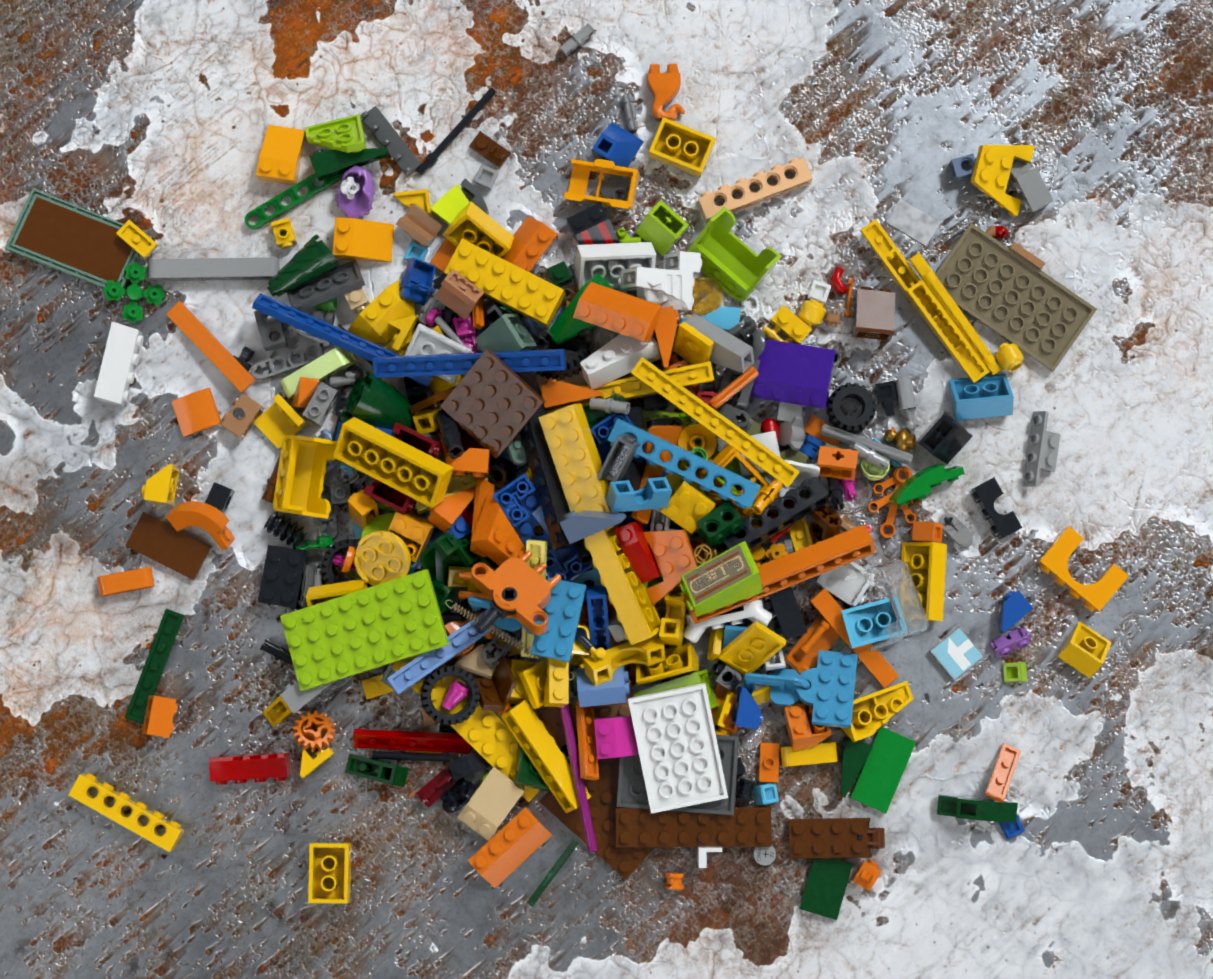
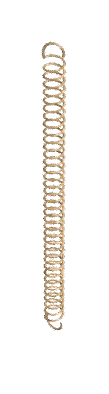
(496, 633)

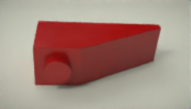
(637, 551)

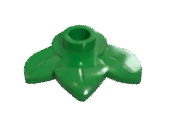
(322, 542)

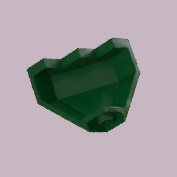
(448, 552)

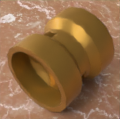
(709, 553)

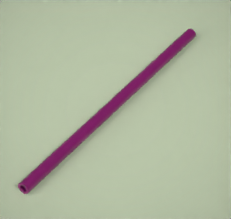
(578, 781)

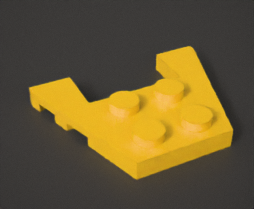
(993, 172)

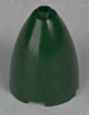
(378, 404)

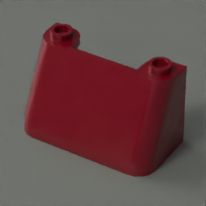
(390, 495)

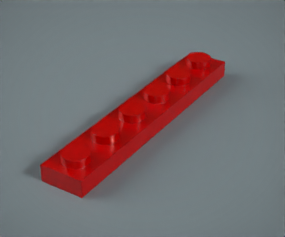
(410, 741)

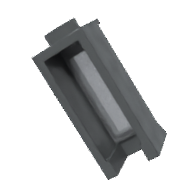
(619, 458)

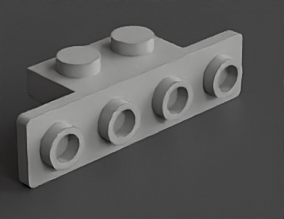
(1041, 449)

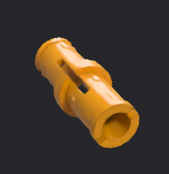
(773, 488)

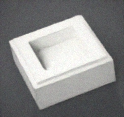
(819, 291)

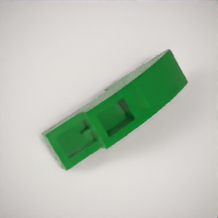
(920, 483)

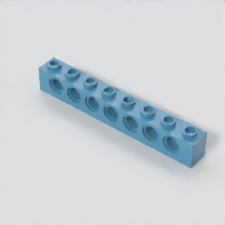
(677, 453)

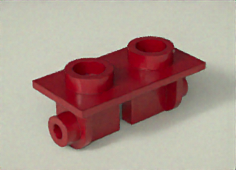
(434, 788)

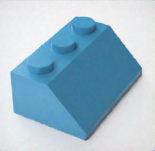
(985, 398)

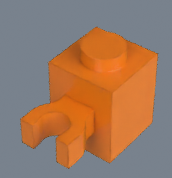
(866, 874)

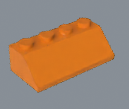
(530, 244)
(618, 312)
(510, 847)

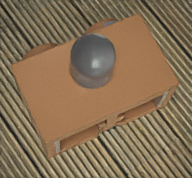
(242, 415)

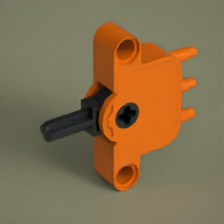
(515, 593)

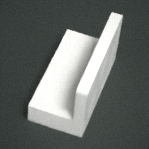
(702, 855)

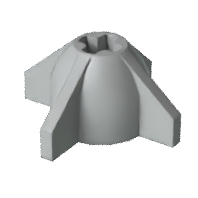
(791, 434)

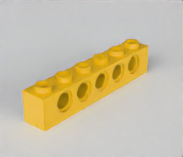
(81, 792)

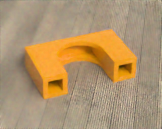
(1055, 562)

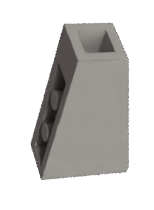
(727, 349)

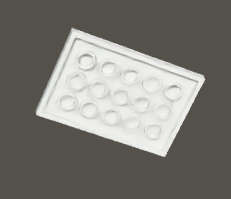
(678, 748)

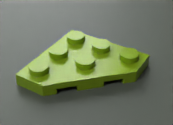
(339, 134)

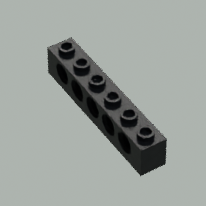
(811, 488)

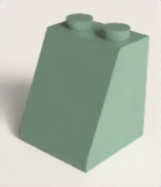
(506, 335)

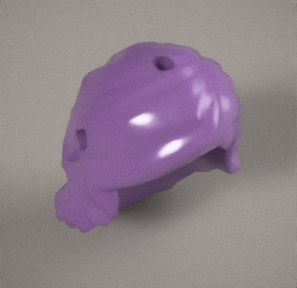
(363, 198)

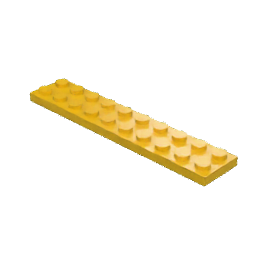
(482, 730)

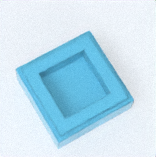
(417, 251)

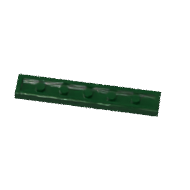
(155, 664)

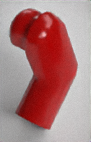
(836, 282)

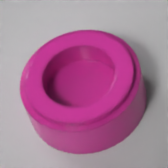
(431, 316)

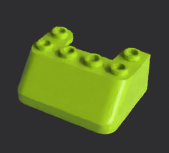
(729, 260)

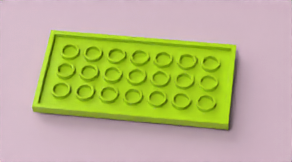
(364, 630)

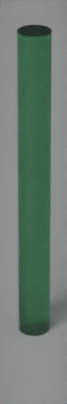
(552, 873)

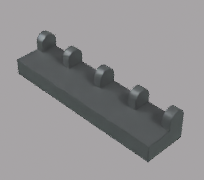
(390, 139)

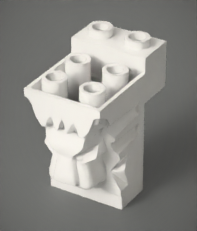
(668, 285)

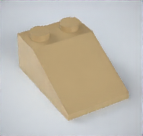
(491, 804)

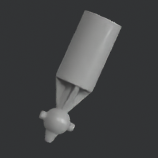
(906, 402)

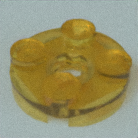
(712, 290)

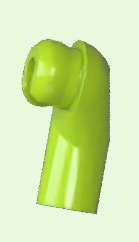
(624, 237)

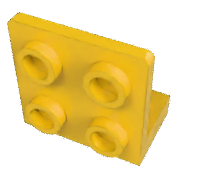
(279, 421)

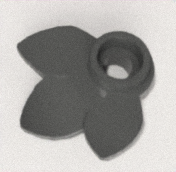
(615, 186)

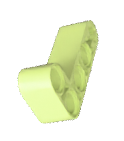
(326, 365)

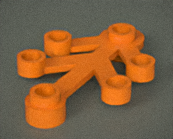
(893, 507)

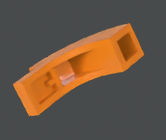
(203, 516)

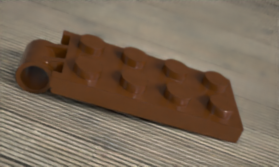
(833, 838)

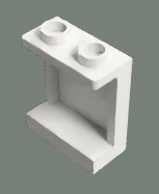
(847, 591)

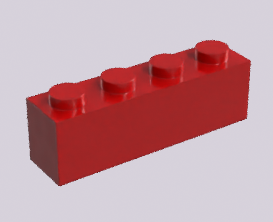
(249, 767)

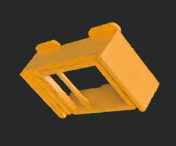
(580, 179)
(722, 460)

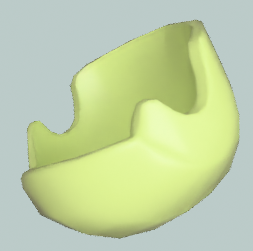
(872, 471)

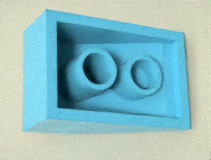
(868, 622)

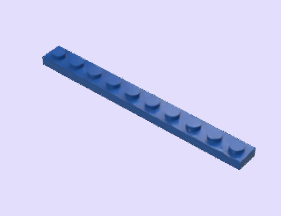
(326, 331)
(461, 363)

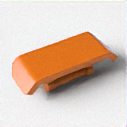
(805, 652)

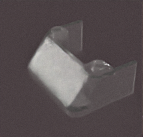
(903, 598)

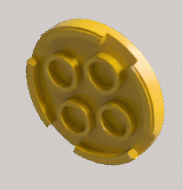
(382, 557)

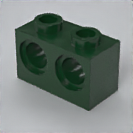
(716, 521)

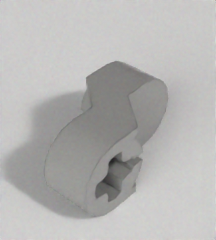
(950, 523)

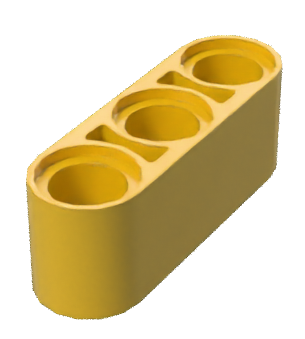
(818, 754)

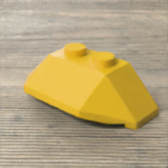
(386, 307)

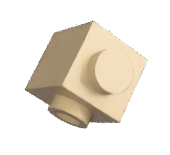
(357, 300)

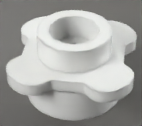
(347, 184)

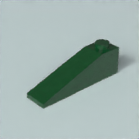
(335, 162)

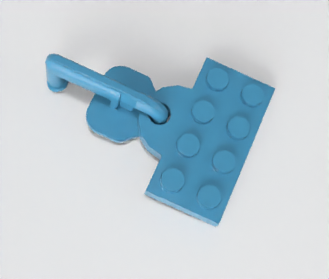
(563, 620)
(830, 688)

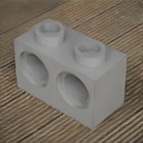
(321, 404)

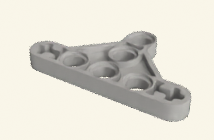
(303, 345)

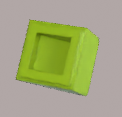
(1015, 672)

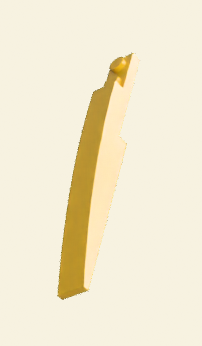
(924, 301)

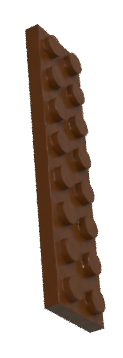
(690, 829)

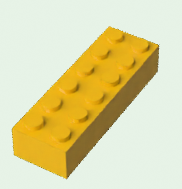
(507, 283)
(576, 458)
(393, 462)
(623, 586)

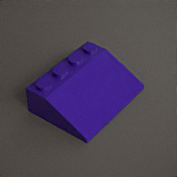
(794, 374)

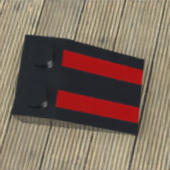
(592, 226)

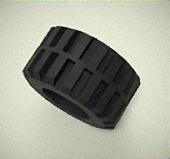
(865, 399)

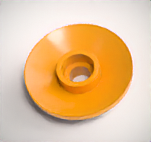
(697, 431)

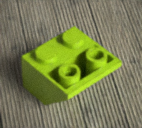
(662, 228)

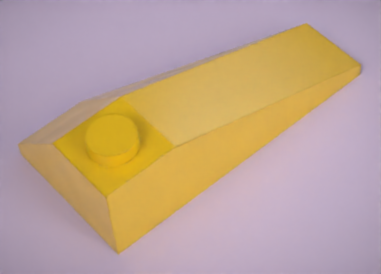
(876, 709)

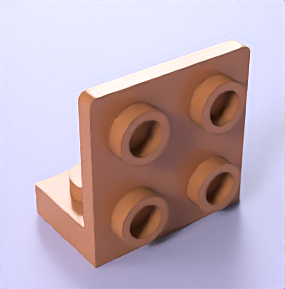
(459, 294)

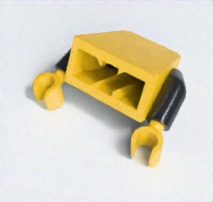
(583, 647)

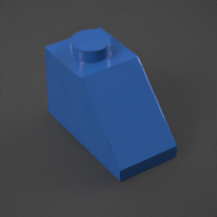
(1012, 610)
(746, 710)

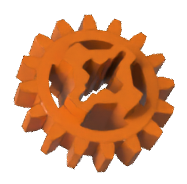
(314, 723)

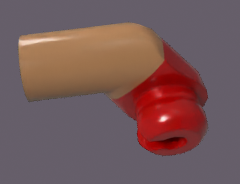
(997, 231)

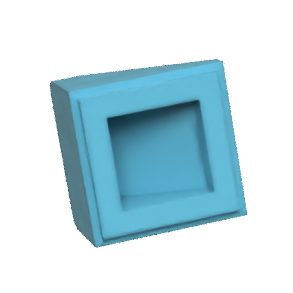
(765, 794)

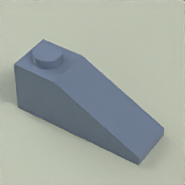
(586, 523)

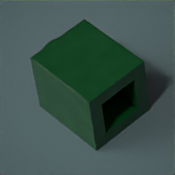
(559, 274)

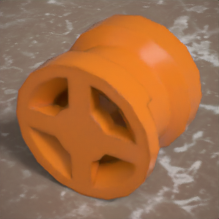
(674, 881)

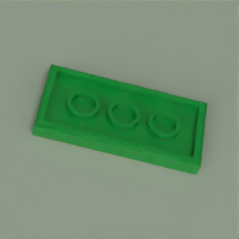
(883, 769)

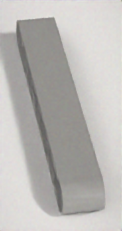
(213, 269)

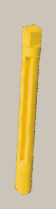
(954, 312)

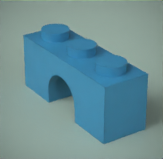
(652, 496)

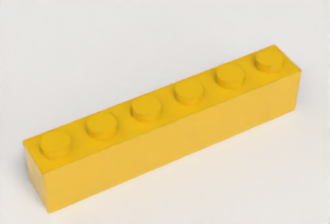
(543, 753)

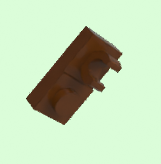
(489, 150)

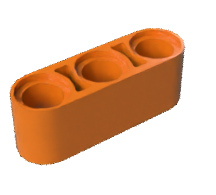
(125, 581)

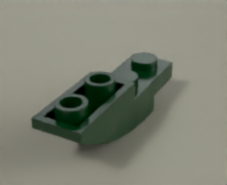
(977, 809)

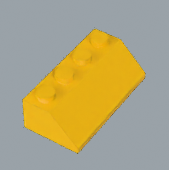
(927, 569)

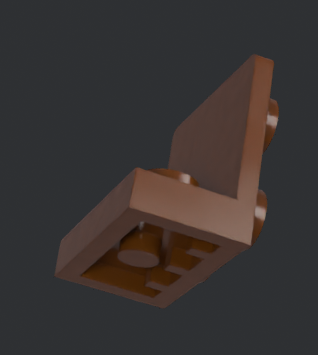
(496, 692)

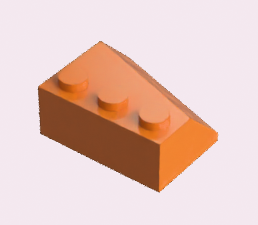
(496, 535)

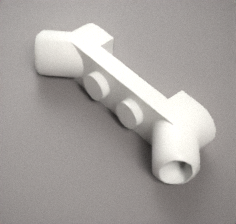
(752, 611)

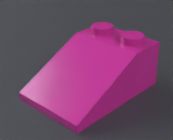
(615, 737)

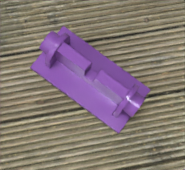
(1003, 646)

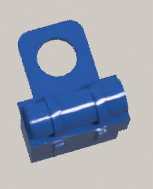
(417, 281)

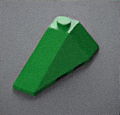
(567, 326)

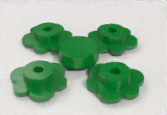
(133, 292)

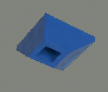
(617, 145)

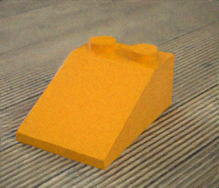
(281, 155)
(362, 240)

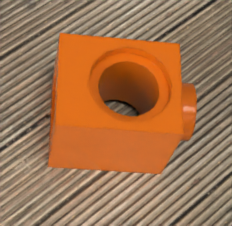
(927, 532)

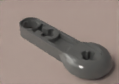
(757, 342)

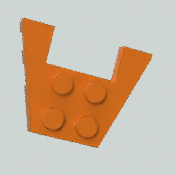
(673, 557)

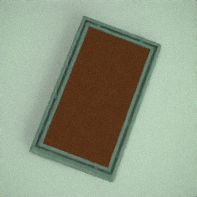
(71, 240)

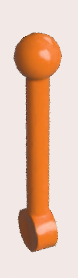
(847, 313)

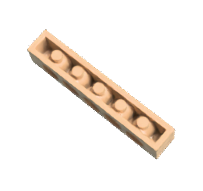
(796, 166)

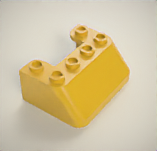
(302, 476)

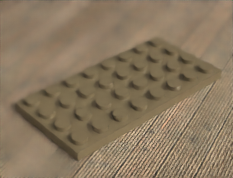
(1013, 297)

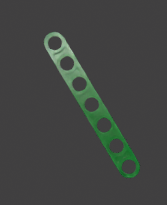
(295, 200)

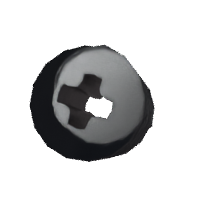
(285, 529)

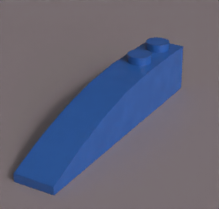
(598, 616)

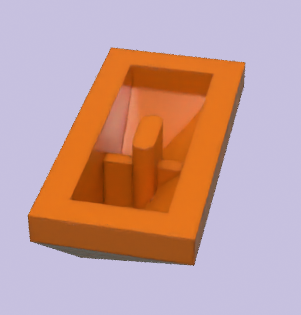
(304, 392)

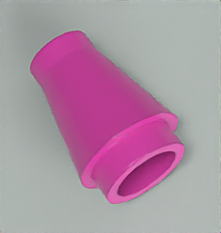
(455, 694)

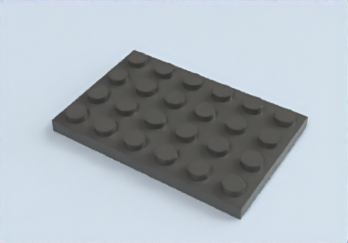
(633, 791)

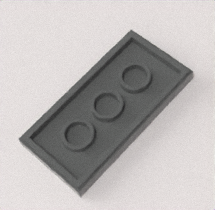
(327, 286)

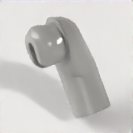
(340, 380)

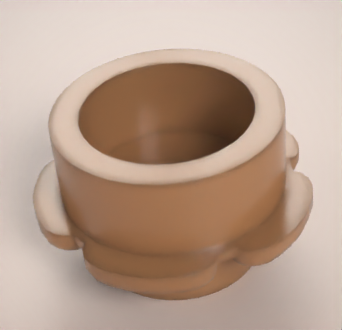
(832, 320)

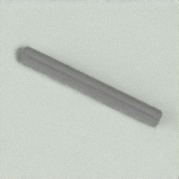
(882, 449)

